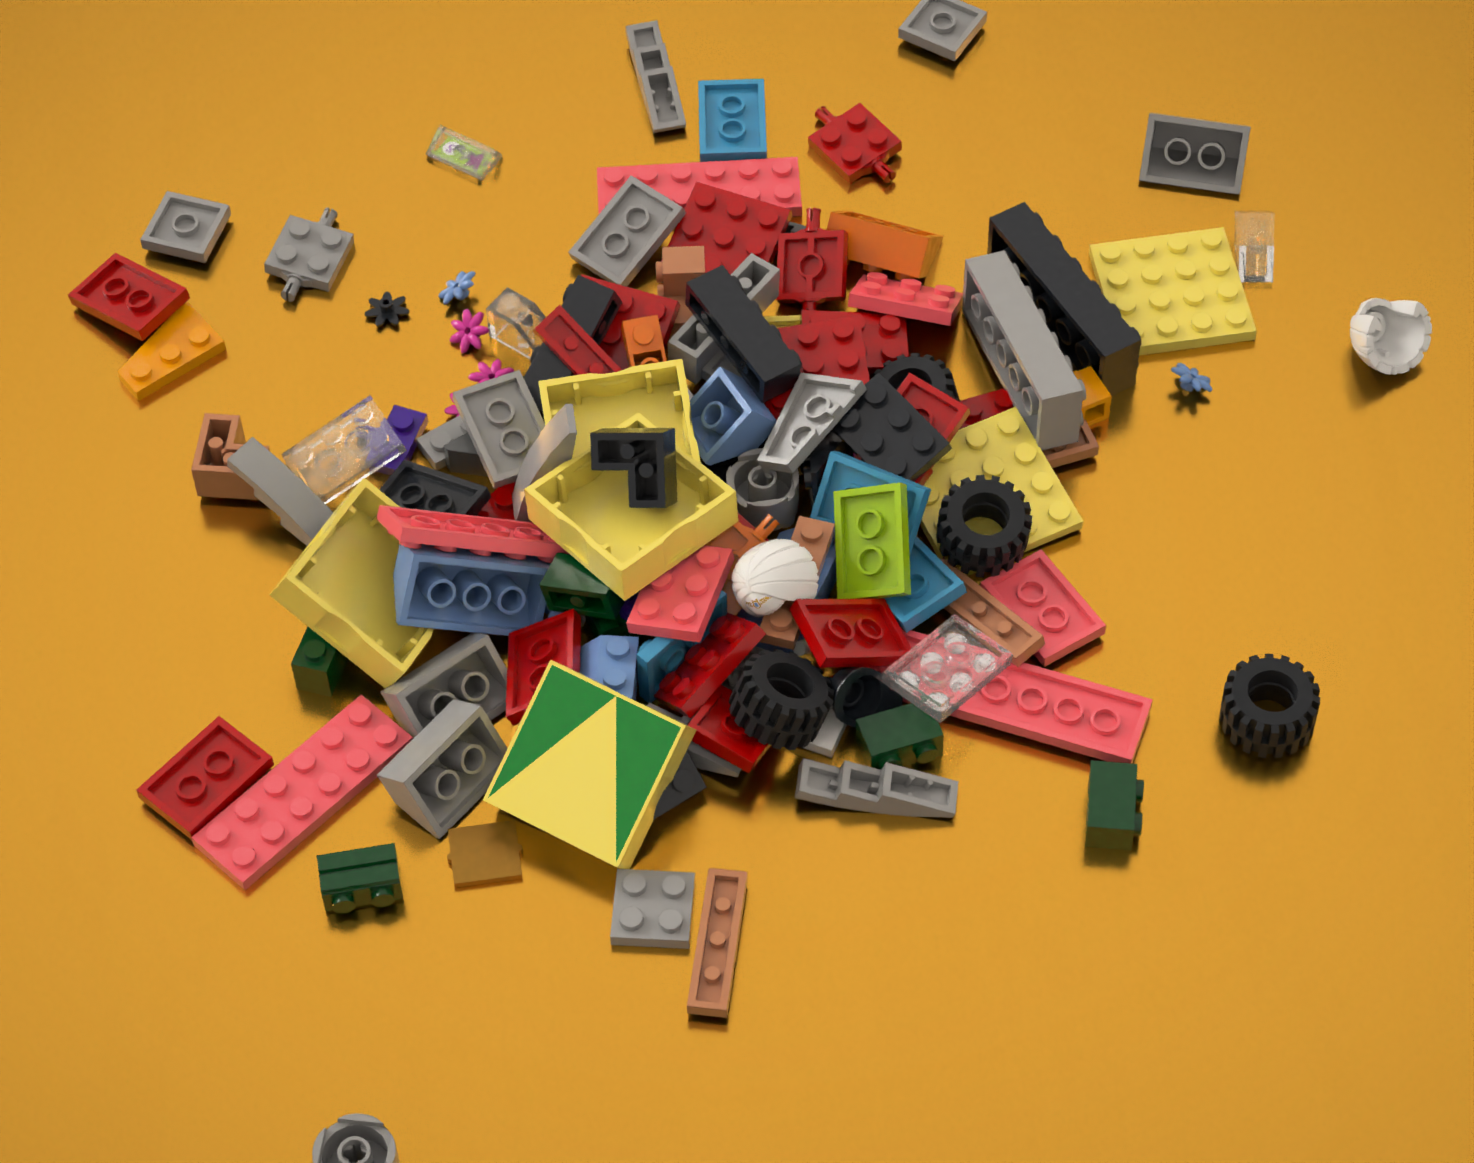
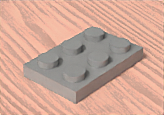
(627, 232)
(500, 423)

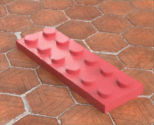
(761, 179)
(469, 532)
(301, 792)

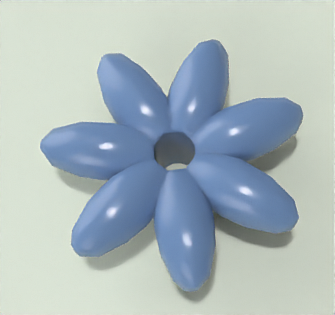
(457, 288)
(1190, 378)

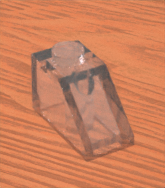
(1254, 245)
(513, 320)

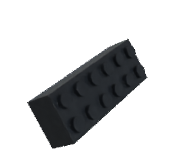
(1073, 305)

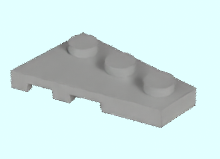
(806, 419)

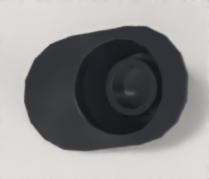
(861, 694)

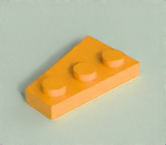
(170, 352)

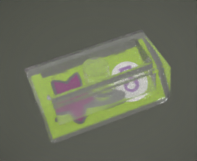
(463, 153)

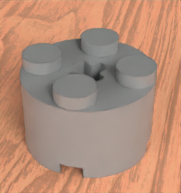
(763, 491)
(355, 1140)

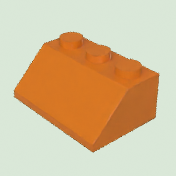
(886, 244)

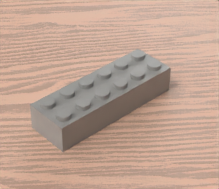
(1023, 350)

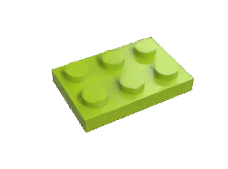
(872, 542)

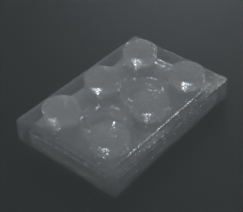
(345, 450)
(947, 668)

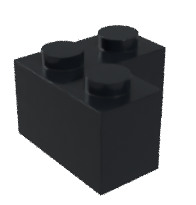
(647, 456)

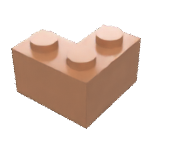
(676, 269)
(218, 440)

